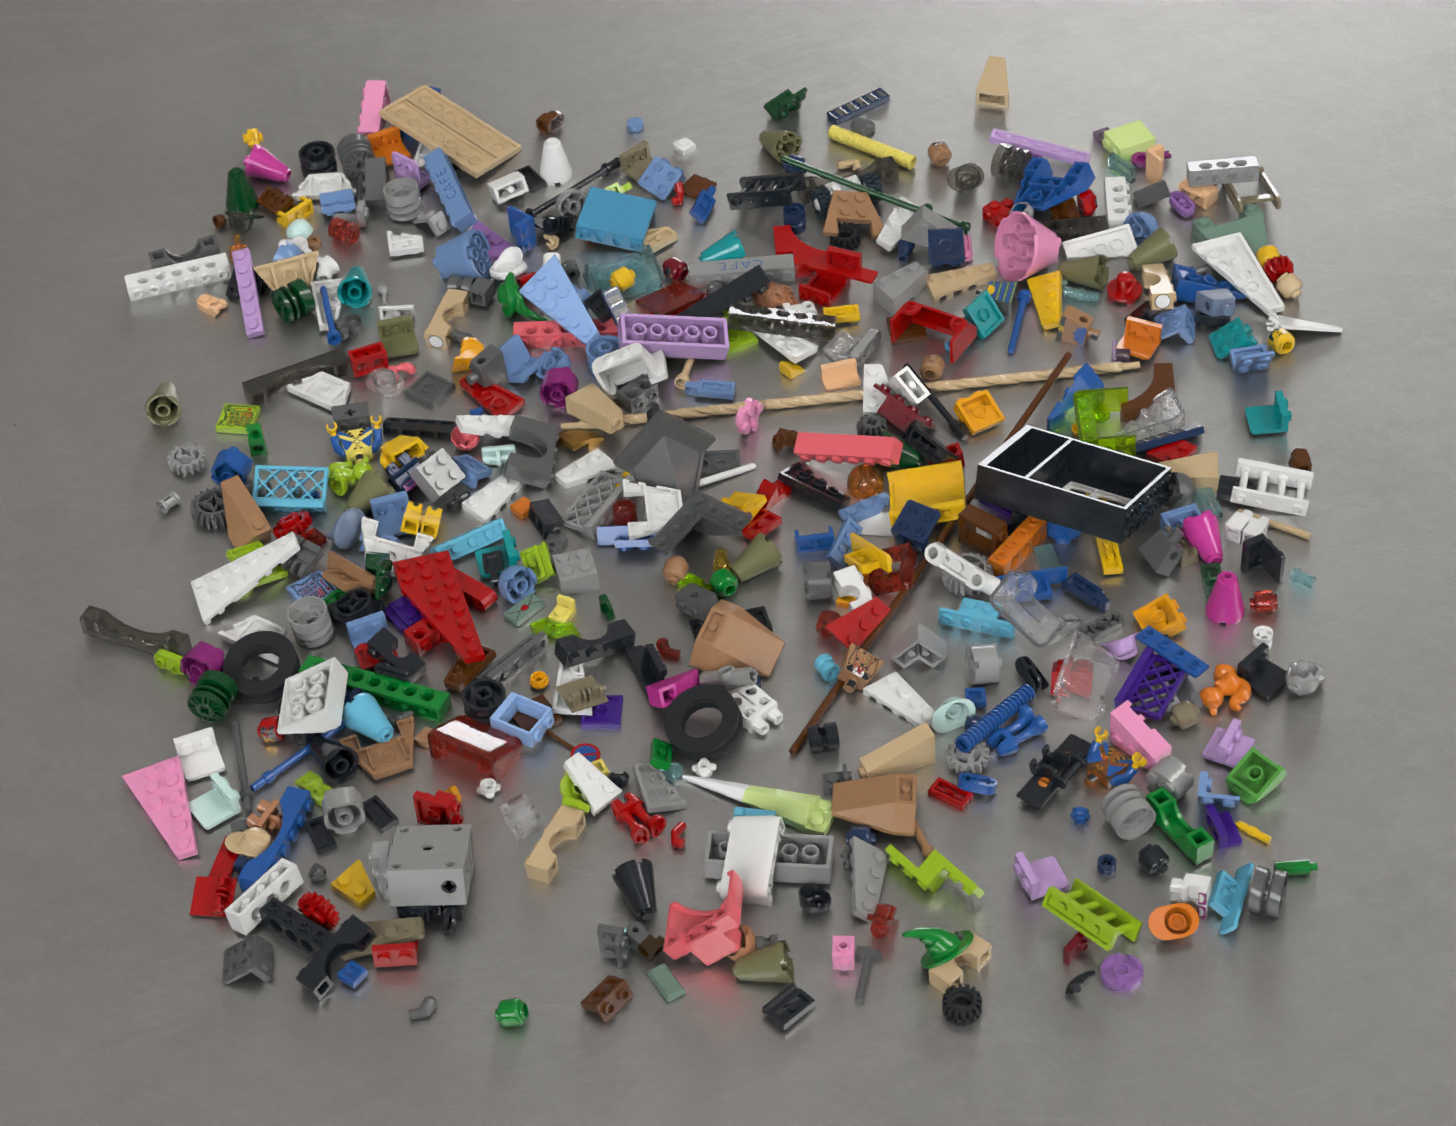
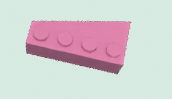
(375, 98)

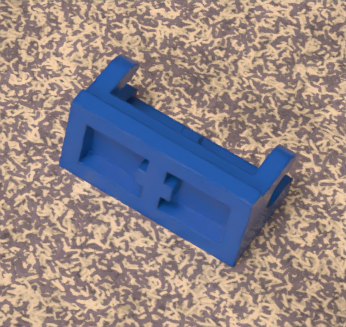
(814, 542)

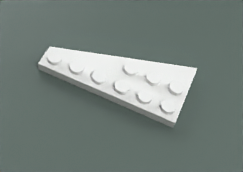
(238, 577)

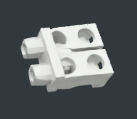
(757, 709)

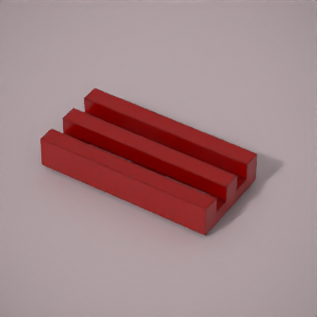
(948, 796)

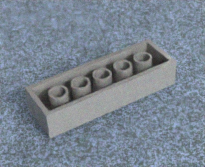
(798, 859)

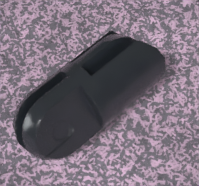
(1030, 673)
(454, 914)

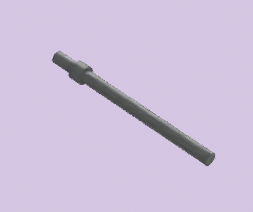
(245, 793)

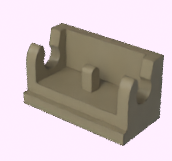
(1190, 554)

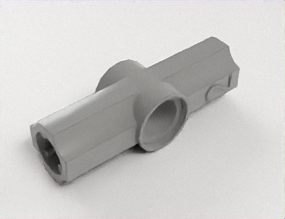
(729, 677)

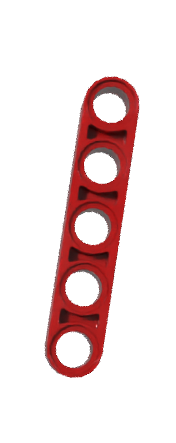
(476, 593)

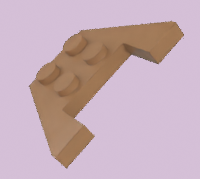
(851, 208)
(388, 757)

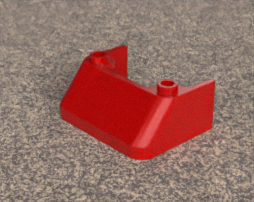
(961, 329)

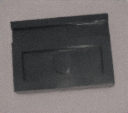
(1226, 486)
(788, 1006)

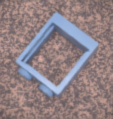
(515, 703)

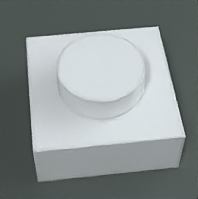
(684, 146)

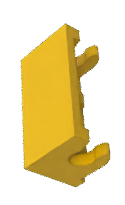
(301, 211)

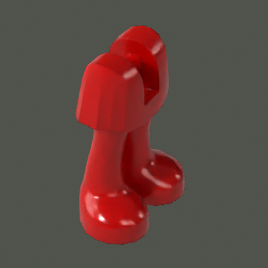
(635, 807)

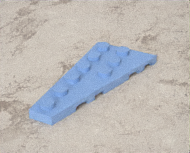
(557, 298)

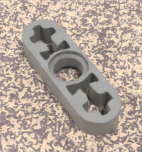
(866, 346)

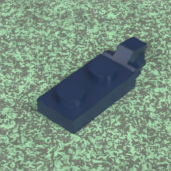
(1086, 591)

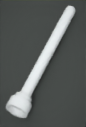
(727, 474)

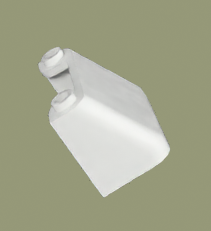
(752, 856)

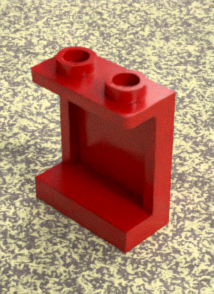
(823, 289)

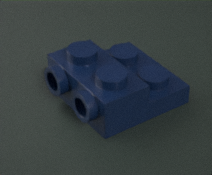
(945, 246)

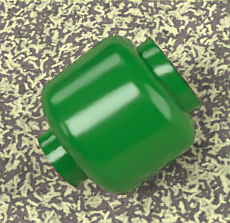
(724, 582)
(512, 1012)

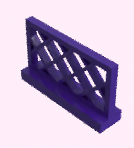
(1137, 680)

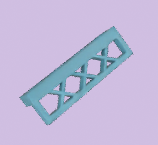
(472, 539)

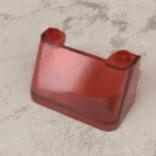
(477, 743)

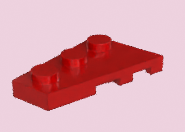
(858, 623)

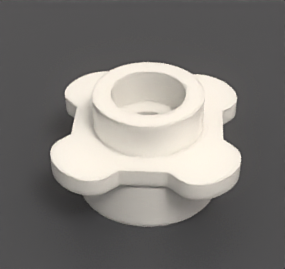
(704, 768)
(488, 787)

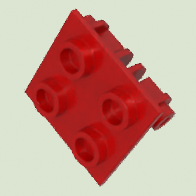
(213, 895)

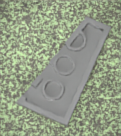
(867, 876)

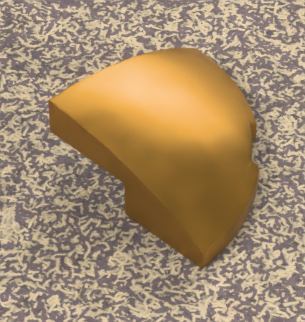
(578, 438)

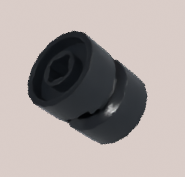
(823, 736)

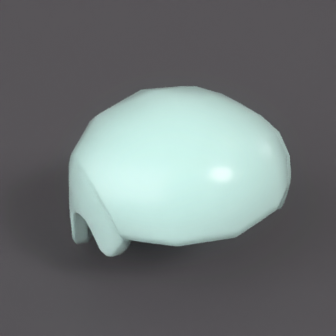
(299, 227)

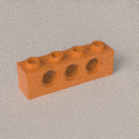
(1018, 546)

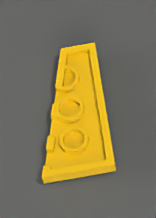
(1047, 298)

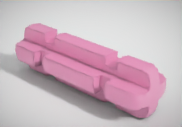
(967, 248)

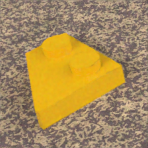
(354, 885)

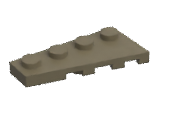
(391, 932)

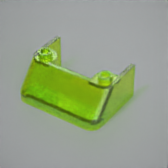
(1094, 407)

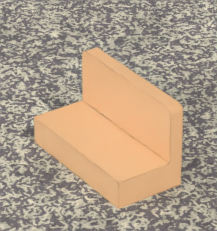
(1154, 163)
(839, 375)

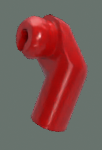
(678, 200)
(676, 840)

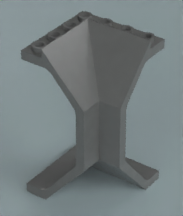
(672, 456)

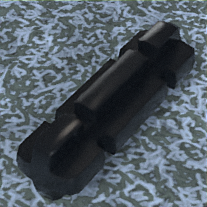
(392, 671)

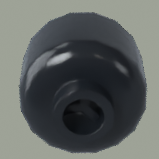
(1153, 859)

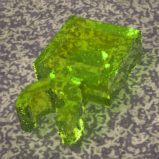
(691, 578)

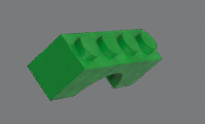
(1193, 842)

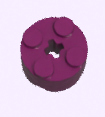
(557, 385)
(200, 659)

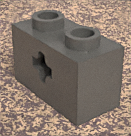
(351, 416)
(695, 601)

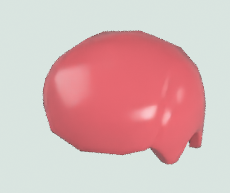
(464, 441)

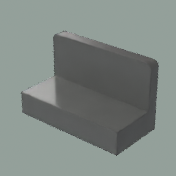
(1151, 194)

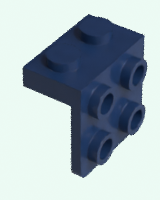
(915, 525)

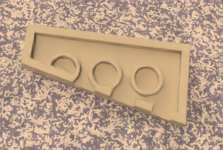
(950, 281)

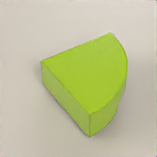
(575, 803)

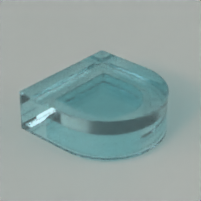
(674, 773)

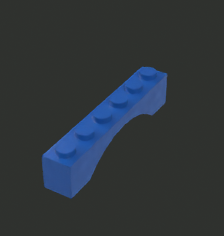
(295, 807)

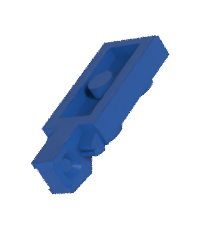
(703, 204)

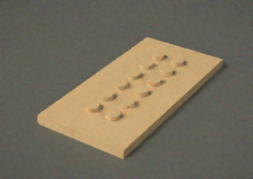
(446, 125)

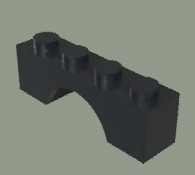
(575, 650)
(352, 936)

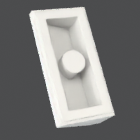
(388, 312)

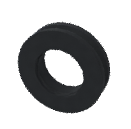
(253, 645)
(688, 703)

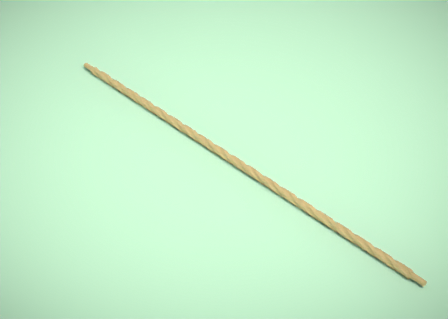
(851, 395)

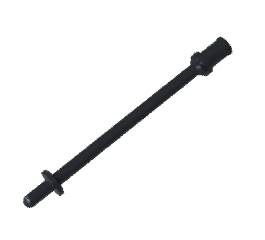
(606, 169)

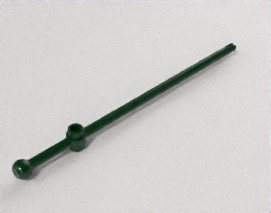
(965, 224)

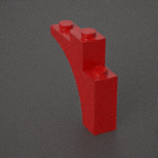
(787, 243)

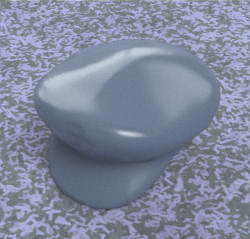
(347, 529)

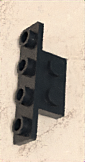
(647, 664)

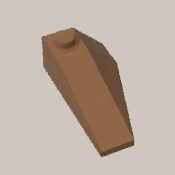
(242, 514)

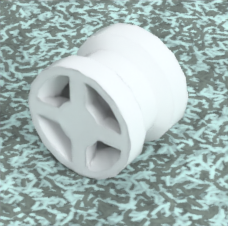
(1262, 634)

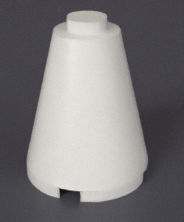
(554, 163)

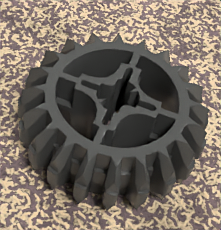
(208, 509)

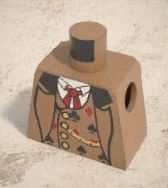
(857, 668)

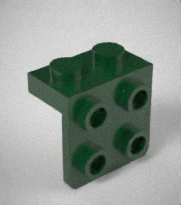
(785, 103)

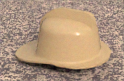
(249, 842)

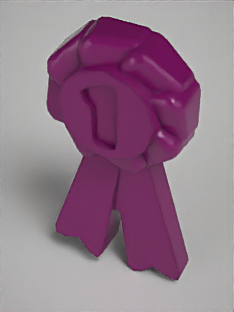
(1139, 158)

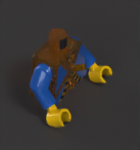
(1109, 766)

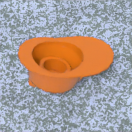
(1173, 921)

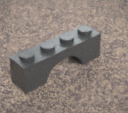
(205, 247)

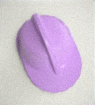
(1124, 647)

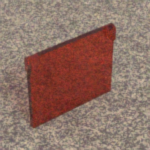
(671, 298)

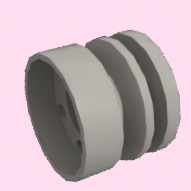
(402, 199)
(310, 621)
(1128, 811)

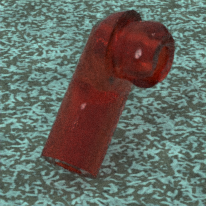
(665, 650)

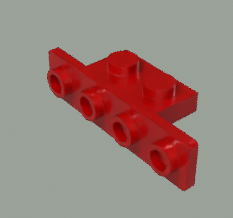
(843, 264)

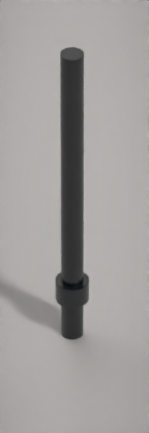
(954, 424)

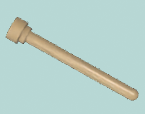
(681, 378)

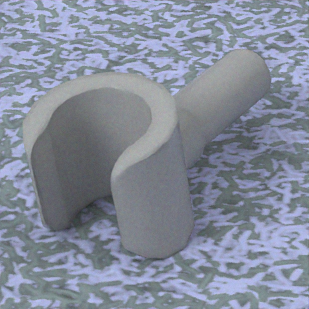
(382, 290)

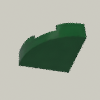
(606, 607)

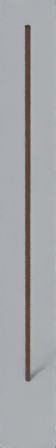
(923, 563)

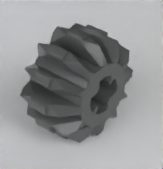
(871, 425)

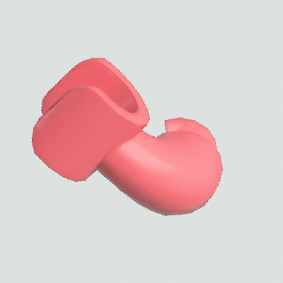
(407, 367)

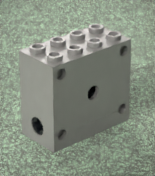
(430, 865)

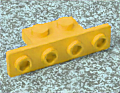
(867, 556)

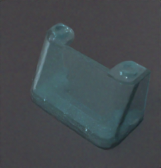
(645, 266)

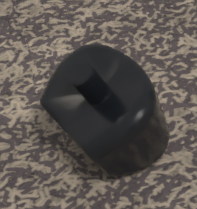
(619, 780)

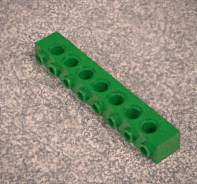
(394, 693)

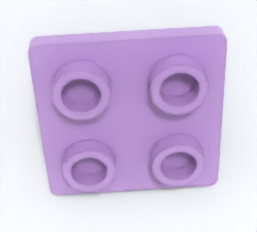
(1228, 745)

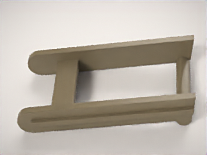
(1271, 193)

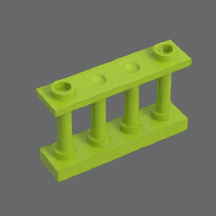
(1092, 914)

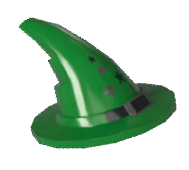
(940, 944)

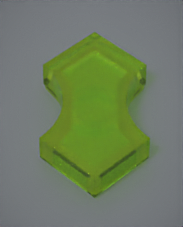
(553, 629)

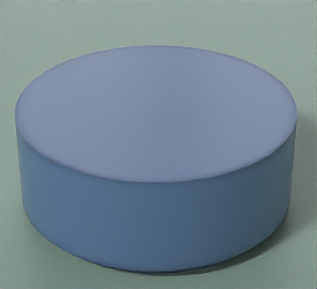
(635, 124)

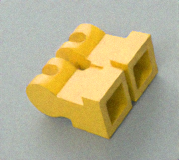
(414, 519)

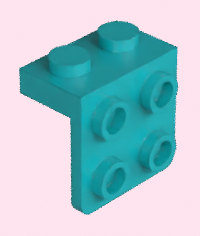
(1231, 336)
(1269, 417)
(509, 554)

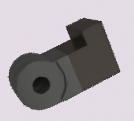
(643, 941)

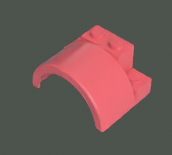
(706, 933)

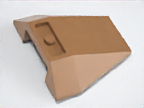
(735, 639)
(878, 802)

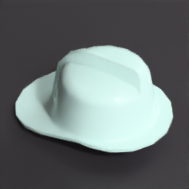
(952, 714)

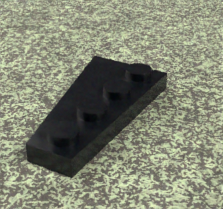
(818, 488)

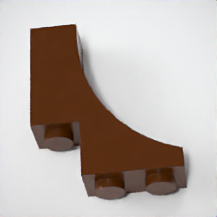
(1162, 380)

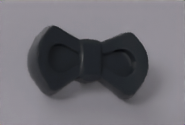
(452, 504)

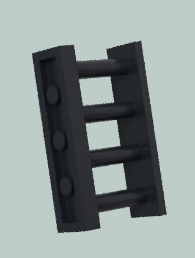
(766, 191)

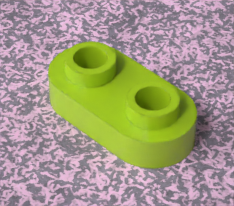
(168, 660)

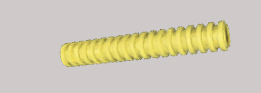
(871, 146)

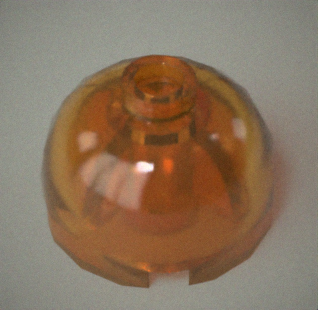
(865, 481)

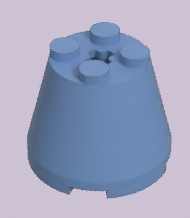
(464, 256)

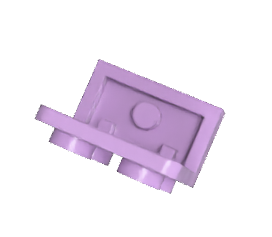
(409, 168)
(1039, 875)

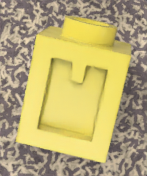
(564, 610)

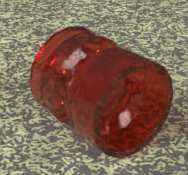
(344, 231)
(624, 512)

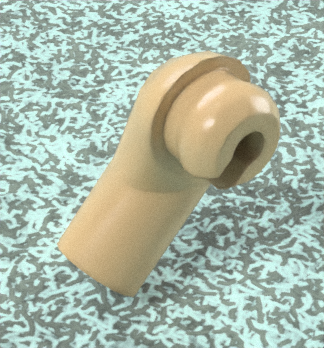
(855, 163)

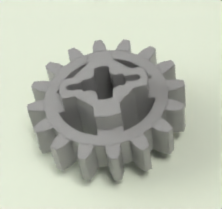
(187, 458)
(970, 761)

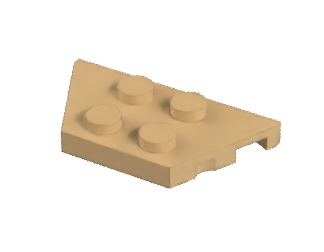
(286, 270)

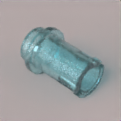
(1302, 578)

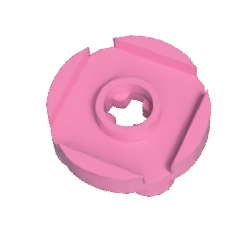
(748, 416)

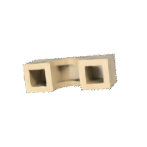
(950, 974)

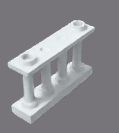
(1273, 474)

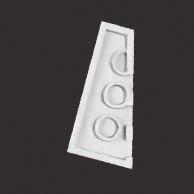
(891, 231)
(480, 424)
(565, 676)

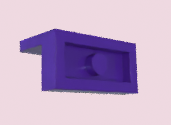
(1222, 827)

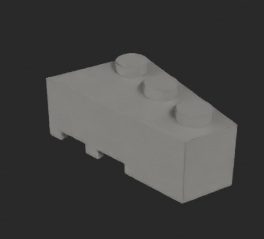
(916, 227)
(900, 287)

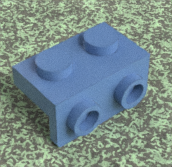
(337, 201)

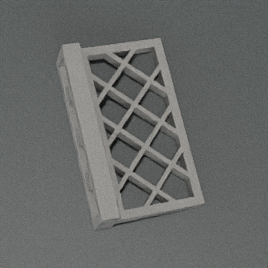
(604, 514)

